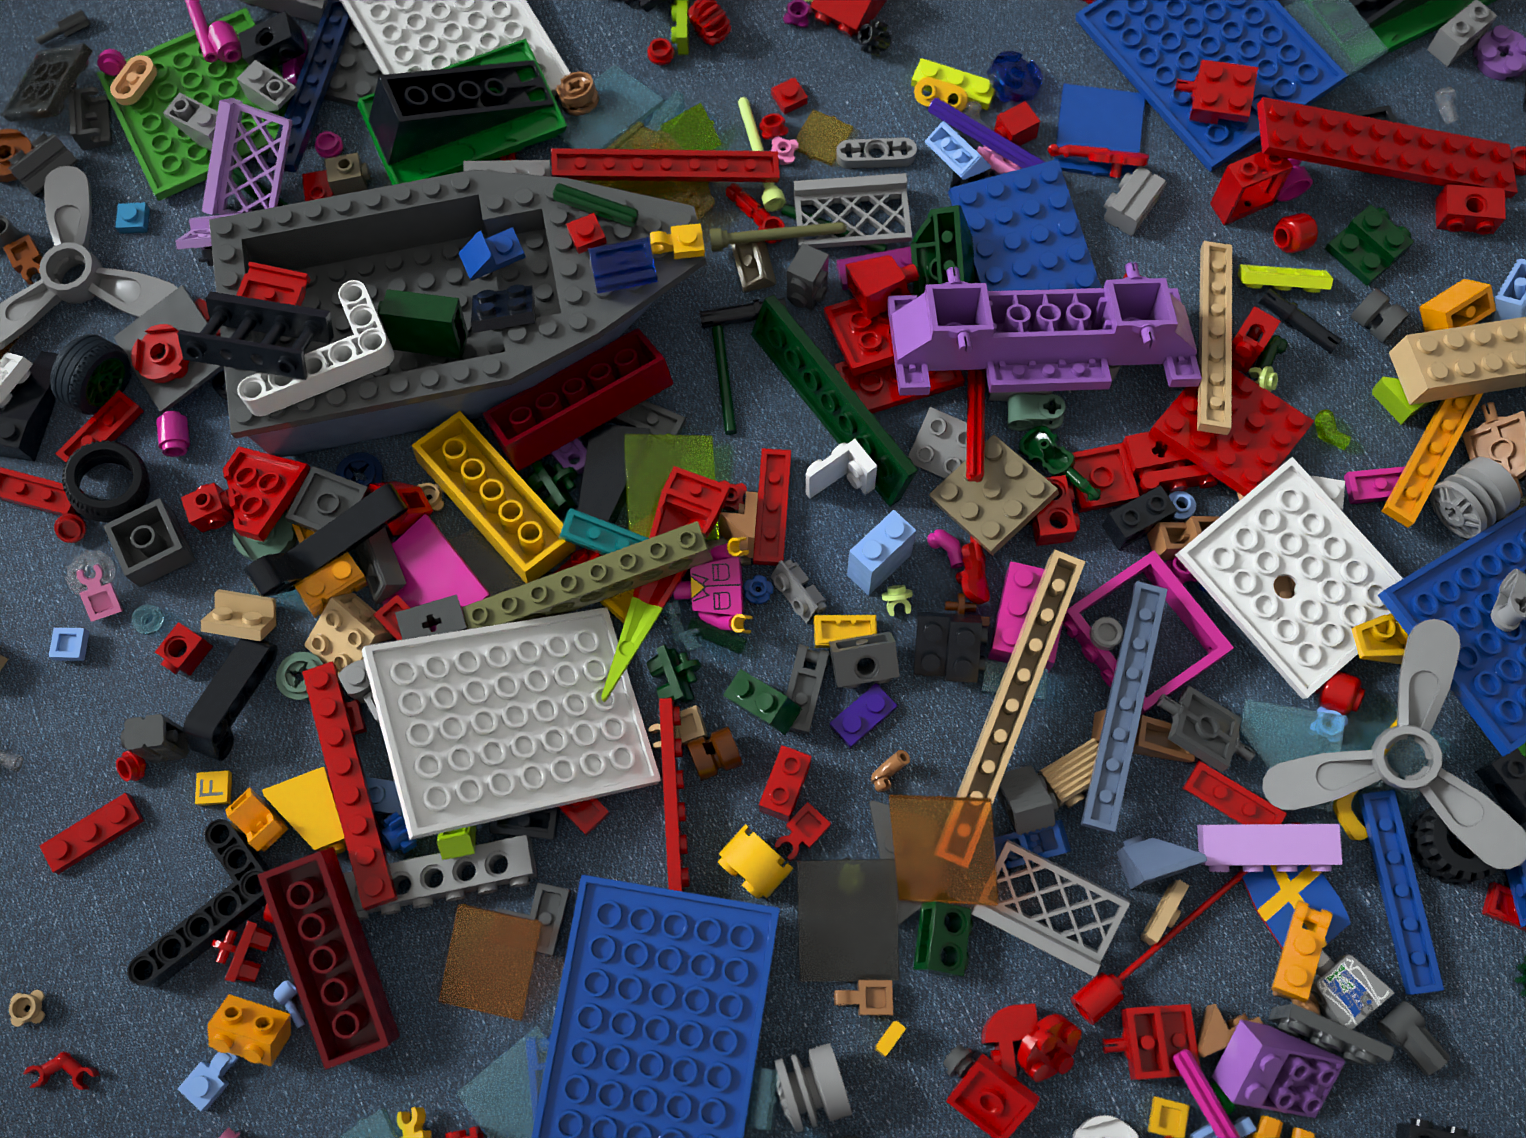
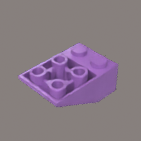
(1276, 1070)

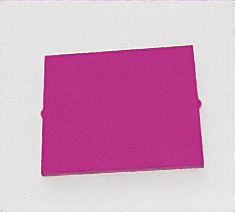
(433, 568)

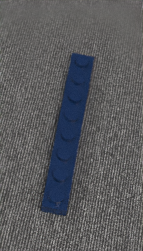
(313, 82)

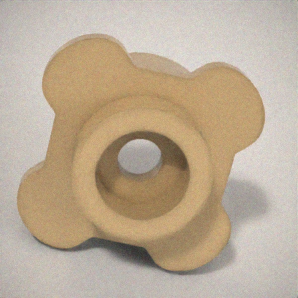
(436, 493)
(18, 1004)

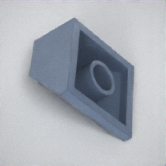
(1155, 860)

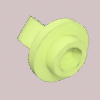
(1266, 377)
(897, 594)

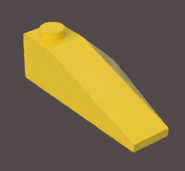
(1381, 639)

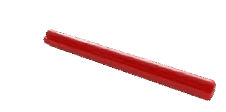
(975, 425)

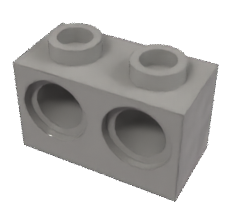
(1461, 32)

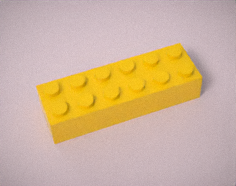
(493, 497)

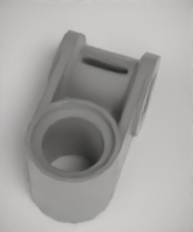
(1511, 602)

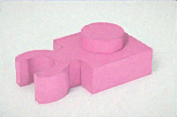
(999, 163)
(100, 598)

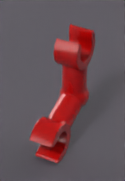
(62, 1061)

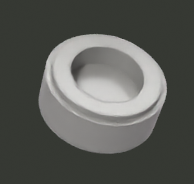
(1106, 633)

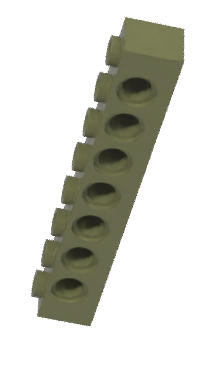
(594, 579)

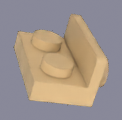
(241, 615)

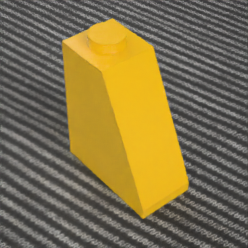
(310, 809)

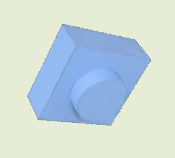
(69, 644)

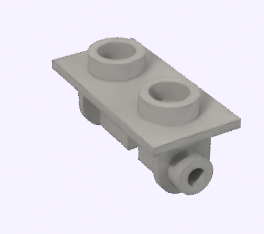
(789, 580)

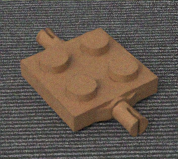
(1500, 440)

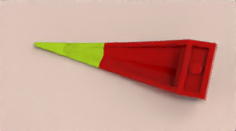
(682, 501)

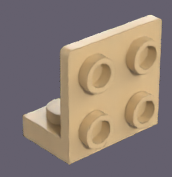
(344, 630)

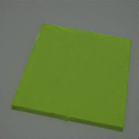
(648, 466)

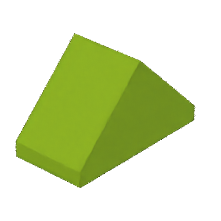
(1392, 397)

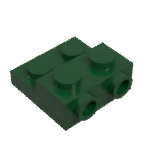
(1370, 244)

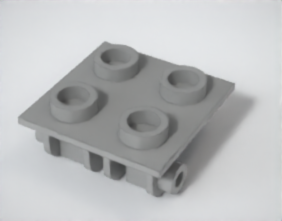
(940, 443)

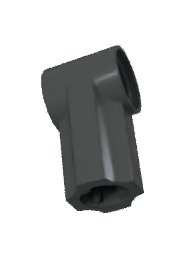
(1406, 1030)

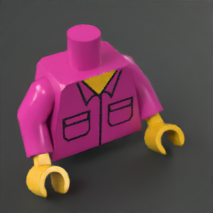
(718, 588)

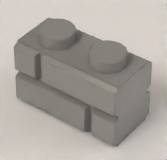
(1134, 200)

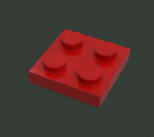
(1106, 470)
(992, 1098)

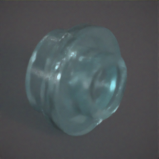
(142, 613)

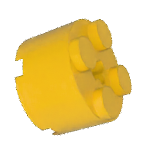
(754, 862)

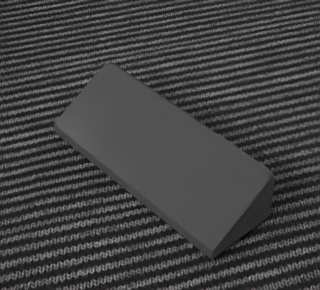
(380, 566)

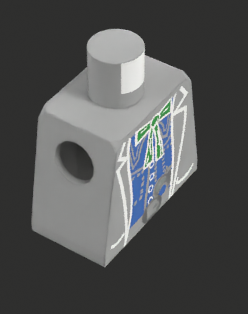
(1347, 990)

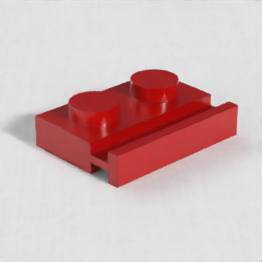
(274, 284)

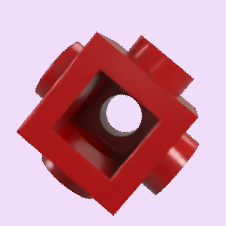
(208, 507)

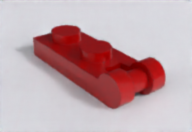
(1176, 479)

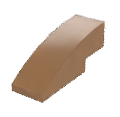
(1171, 537)
(1150, 738)

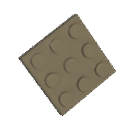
(1001, 502)

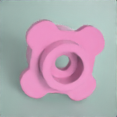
(787, 156)

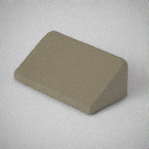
(753, 265)

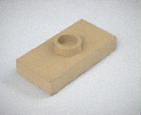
(1165, 913)

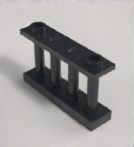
(258, 316)

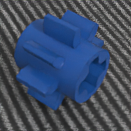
(396, 834)

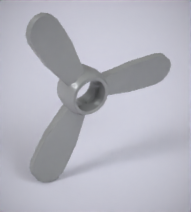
(70, 220)
(1422, 689)

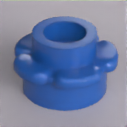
(758, 597)

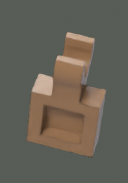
(872, 998)

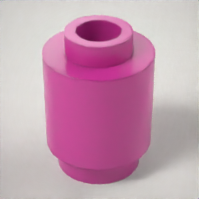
(225, 41)
(173, 433)

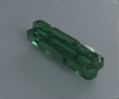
(717, 636)

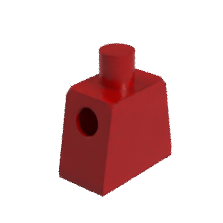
(875, 280)

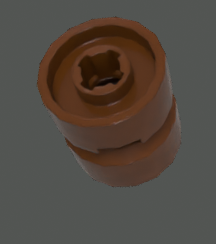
(726, 754)

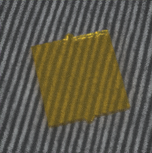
(821, 137)

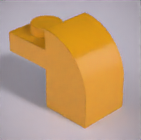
(256, 820)

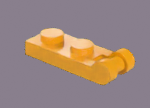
(1301, 952)

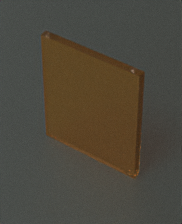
(490, 962)

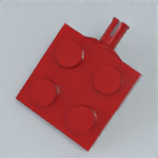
(1220, 92)
(1153, 1037)

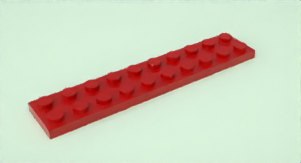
(1383, 147)

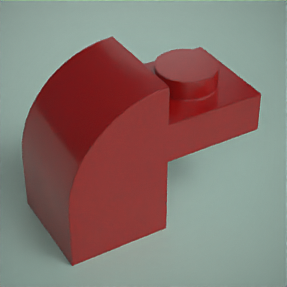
(1006, 1027)

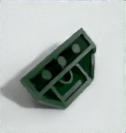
(941, 244)

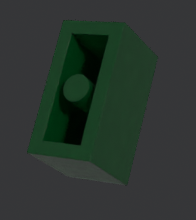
(762, 702)

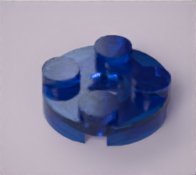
(1006, 85)

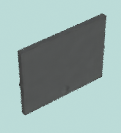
(183, 314)

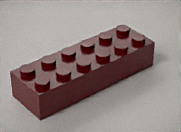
(578, 398)
(329, 957)

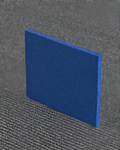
(1098, 120)

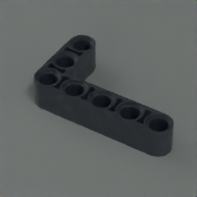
(279, 572)
(214, 911)

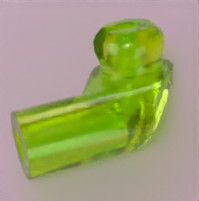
(1327, 430)

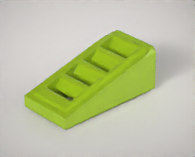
(457, 842)

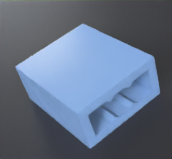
(881, 552)

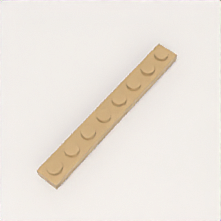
(1215, 339)

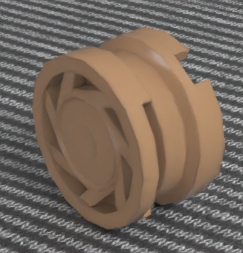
(578, 92)

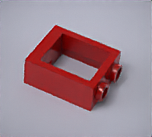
(1250, 181)

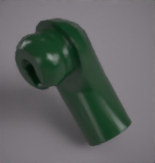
(1275, 345)

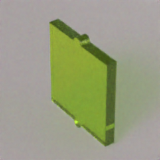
(692, 129)

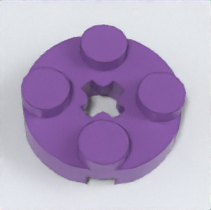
(1489, 53)

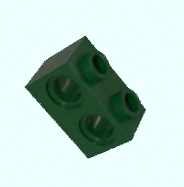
(934, 937)

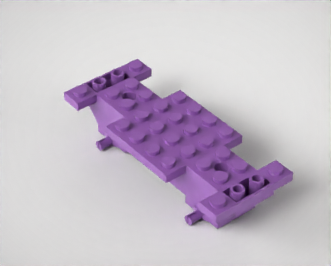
(1041, 335)

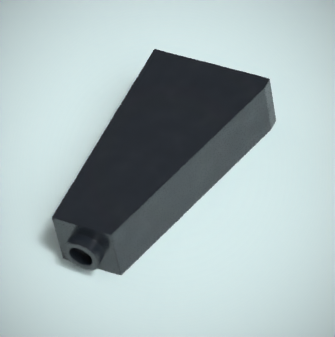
(604, 472)

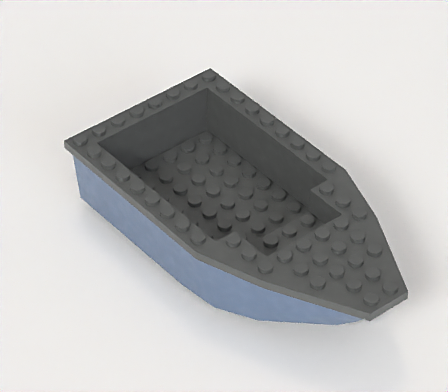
(411, 243)

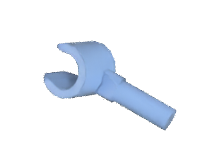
(283, 995)

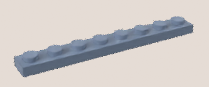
(1124, 708)

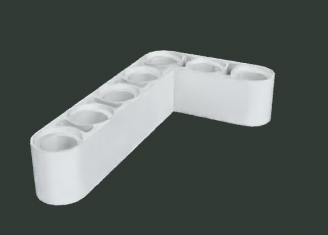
(327, 360)

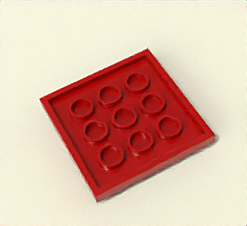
(1259, 438)

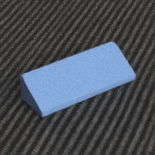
(956, 152)

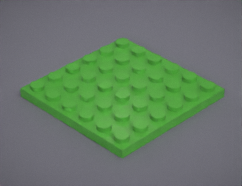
(163, 150)

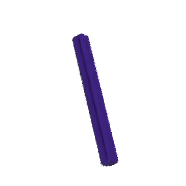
(983, 134)

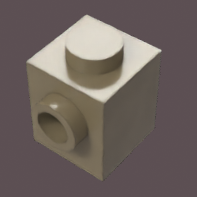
(347, 174)

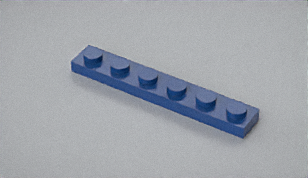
(1400, 893)

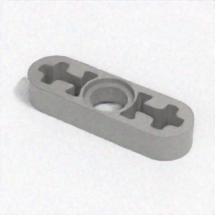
(883, 144)

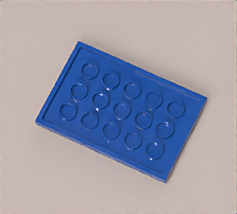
(1026, 231)

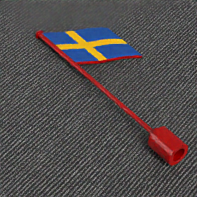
(1274, 899)

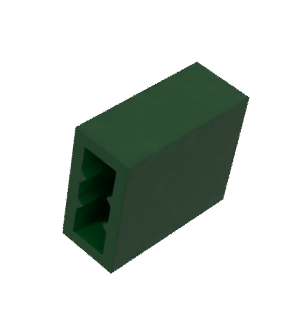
(424, 323)

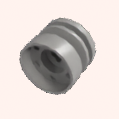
(1475, 497)
(812, 1088)

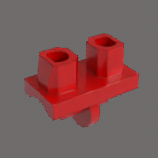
(239, 967)

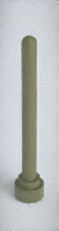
(722, 239)

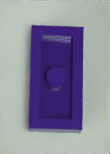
(863, 715)

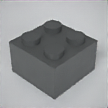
(149, 542)

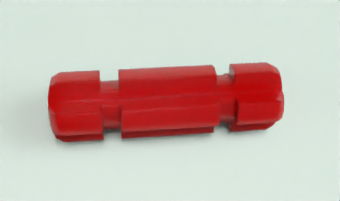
(746, 203)

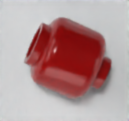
(1295, 233)
(1341, 693)

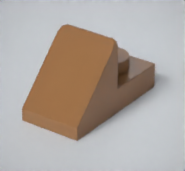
(741, 523)
(1214, 1032)

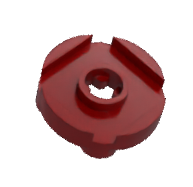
(145, 353)
(1050, 1048)

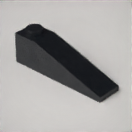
(28, 412)

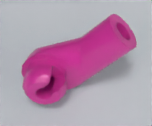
(943, 539)

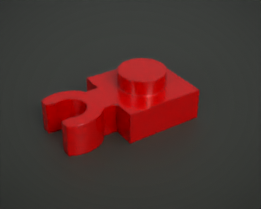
(805, 828)

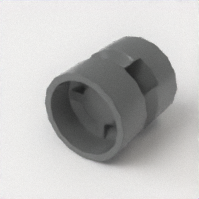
(1368, 315)

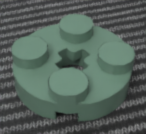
(279, 541)

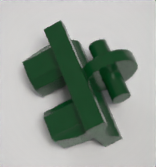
(545, 477)
(678, 671)

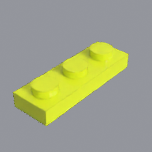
(976, 87)
(1285, 278)

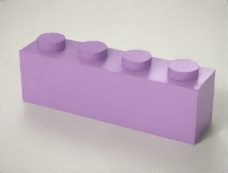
(1270, 845)

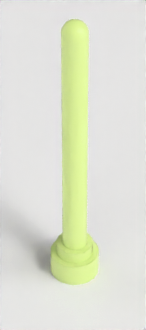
(772, 197)

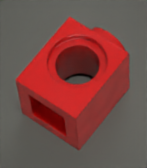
(177, 639)

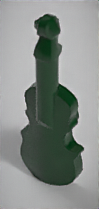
(1042, 446)

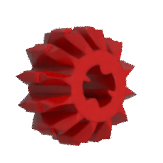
(709, 21)

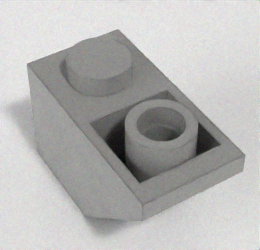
(265, 87)
(193, 119)

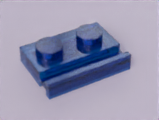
(623, 265)

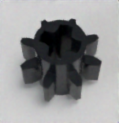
(874, 37)

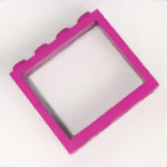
(1178, 599)

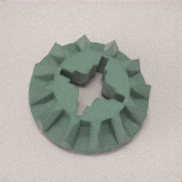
(295, 664)

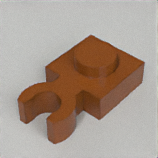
(24, 257)

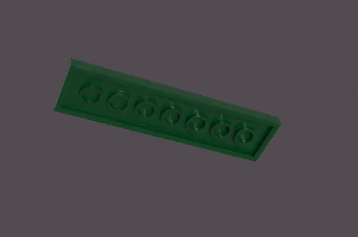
(831, 397)

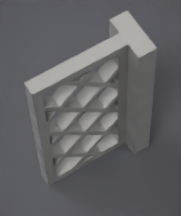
(850, 193)
(1045, 936)

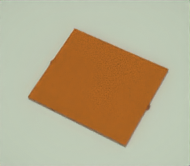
(944, 849)

